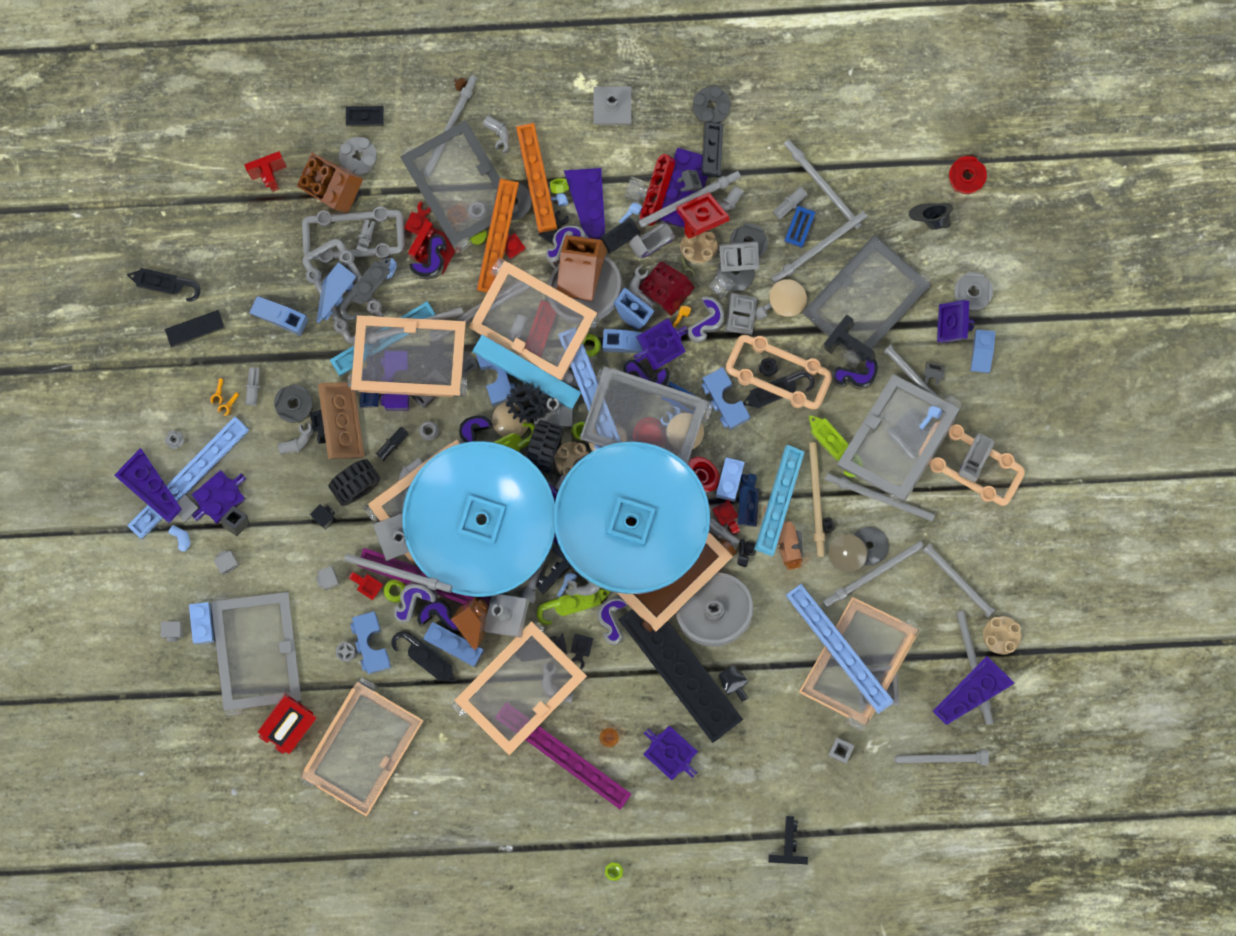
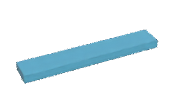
(344, 361)
(526, 371)
(779, 500)

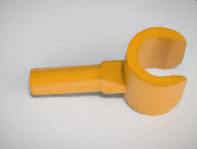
(684, 311)
(218, 392)
(228, 404)

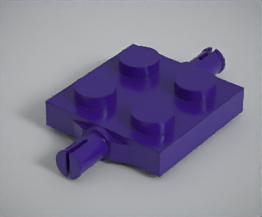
(661, 343)
(218, 496)
(670, 753)

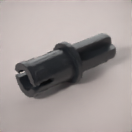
(392, 443)

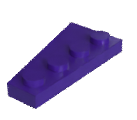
(587, 195)
(146, 483)
(976, 688)

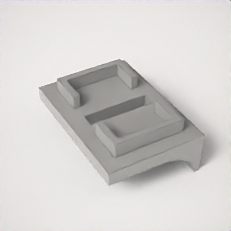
(729, 256)
(739, 323)

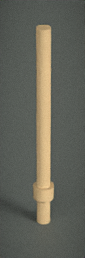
(819, 536)

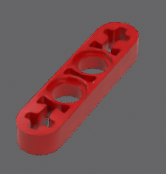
(655, 189)

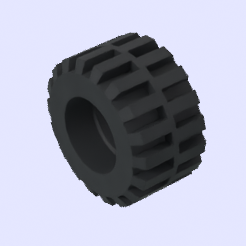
(544, 444)
(354, 482)

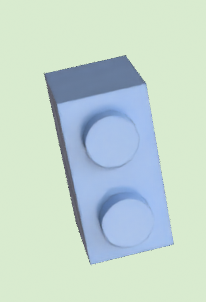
(730, 479)
(202, 623)

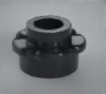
(768, 362)

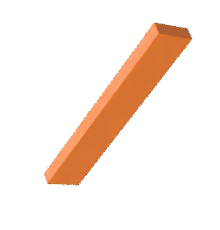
(536, 177)
(497, 231)

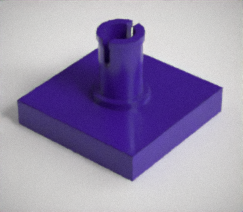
(954, 321)

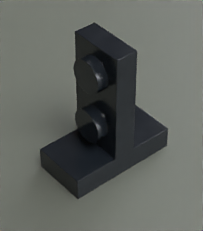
(848, 342)
(558, 570)
(789, 846)

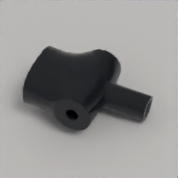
(734, 681)

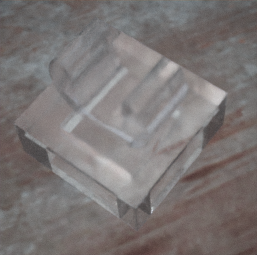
(721, 285)

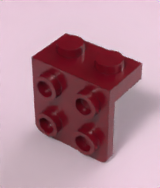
(667, 287)

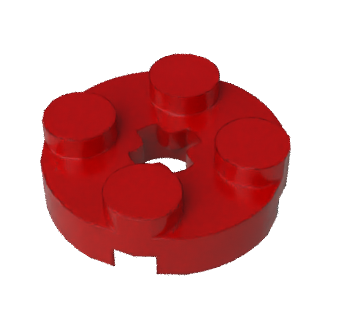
(958, 169)

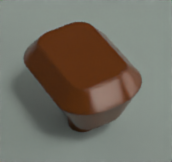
(460, 83)

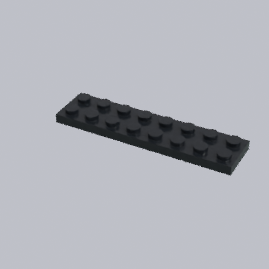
(684, 676)

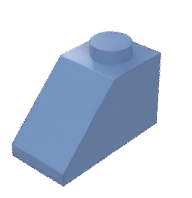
(632, 309)
(982, 350)

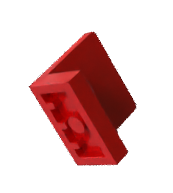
(419, 248)

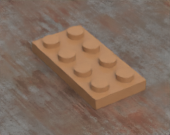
(341, 421)

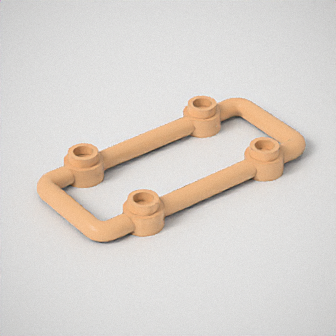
(797, 398)
(986, 493)

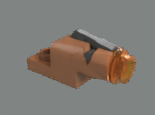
(790, 545)

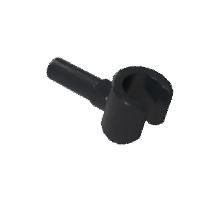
(742, 560)

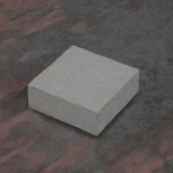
(188, 508)

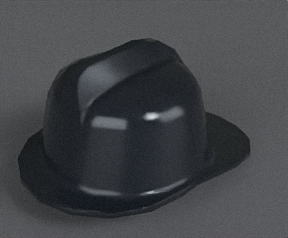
(934, 215)

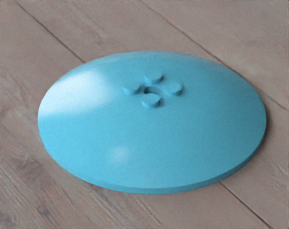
(640, 484)
(444, 511)

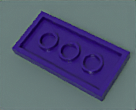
(684, 161)

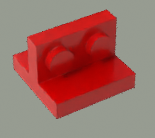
(265, 167)
(701, 215)

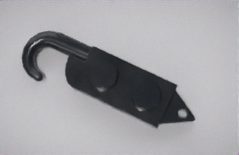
(163, 282)
(759, 397)
(425, 657)

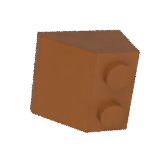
(471, 620)

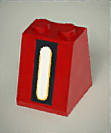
(286, 724)

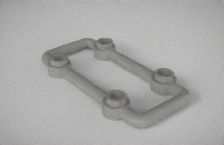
(380, 214)
(314, 276)

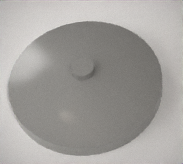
(607, 289)
(717, 612)

